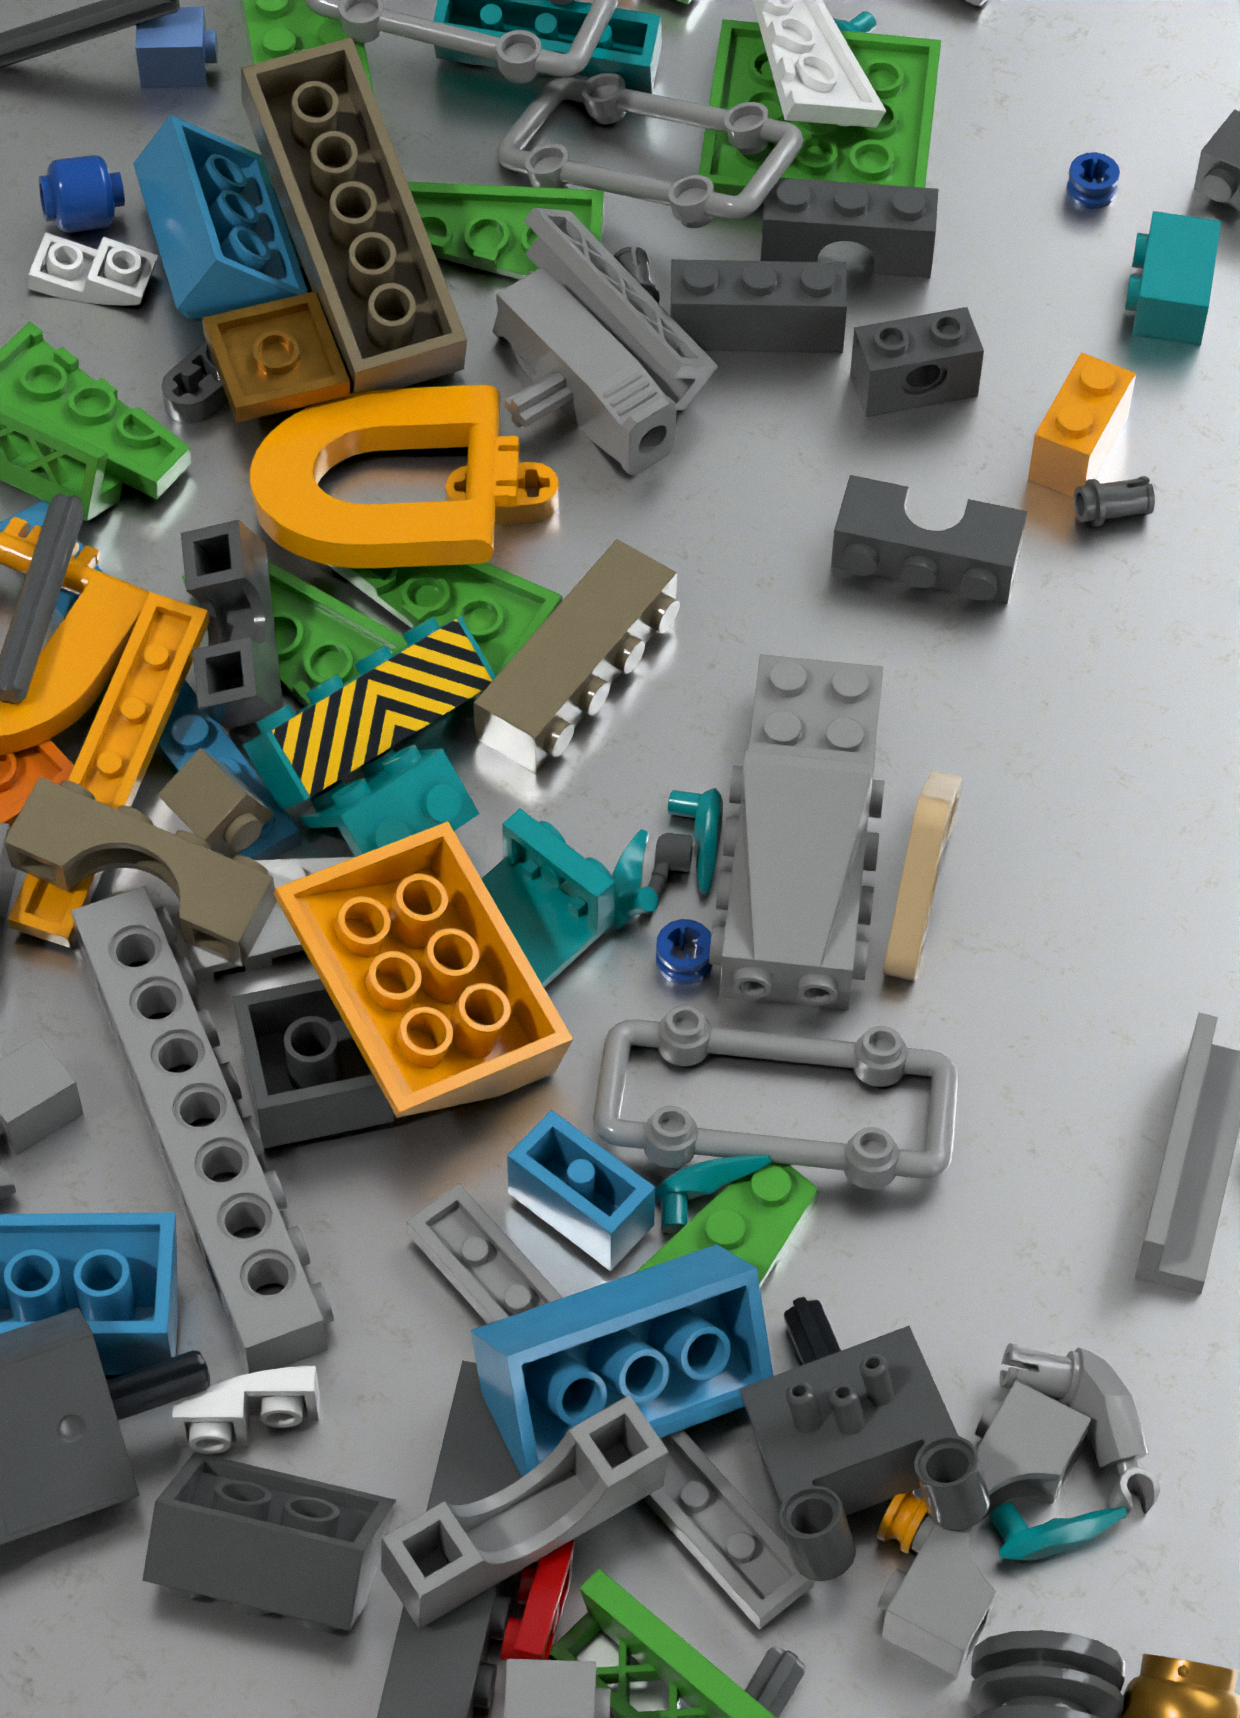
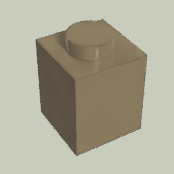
(216, 804)

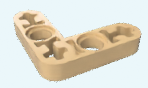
(927, 839)

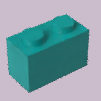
(1175, 278)

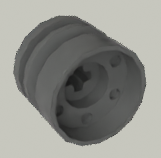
(1046, 1676)

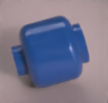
(80, 194)

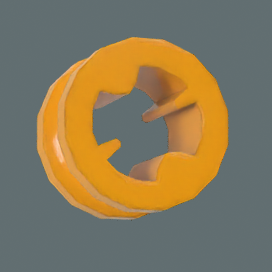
(903, 1520)

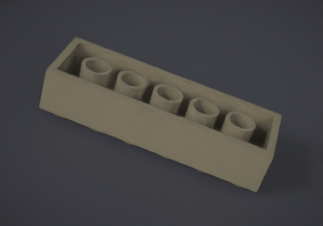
(353, 217)

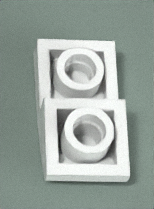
(83, 274)
(222, 1413)

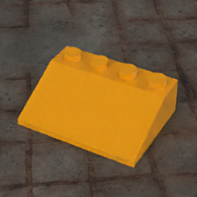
(426, 973)

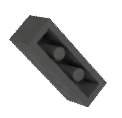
(760, 304)

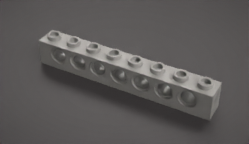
(266, 1328)

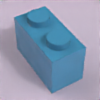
(581, 1190)

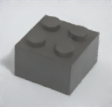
(304, 1066)

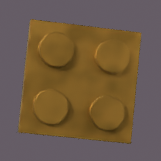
(276, 356)

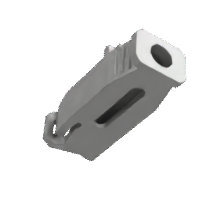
(582, 373)

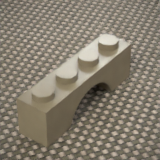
(70, 836)

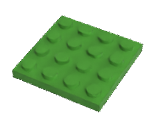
(891, 154)

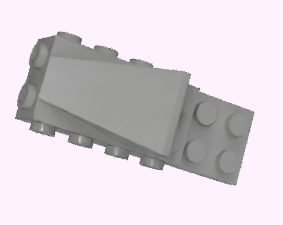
(801, 836)

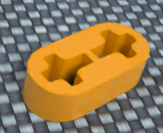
(528, 508)

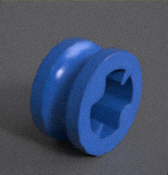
(1093, 194)
(681, 933)

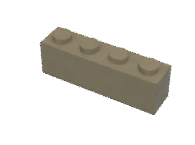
(576, 656)

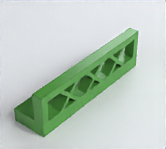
(53, 462)
(661, 1655)

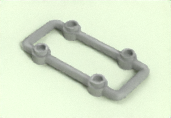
(516, 52)
(690, 197)
(877, 1057)

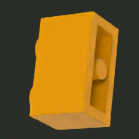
(1081, 424)

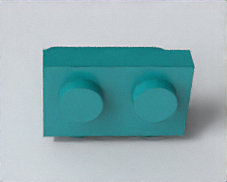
(393, 799)
(549, 895)

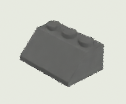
(267, 1541)

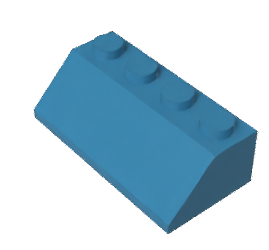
(215, 222)
(105, 1264)
(666, 1336)

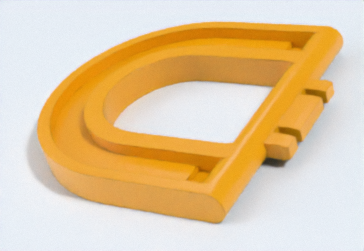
(390, 534)
(81, 650)

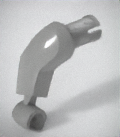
(1095, 1390)

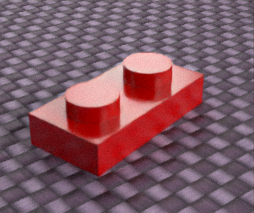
(544, 1592)

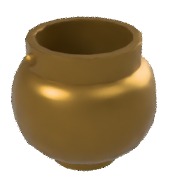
(1181, 1690)

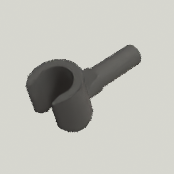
(671, 854)

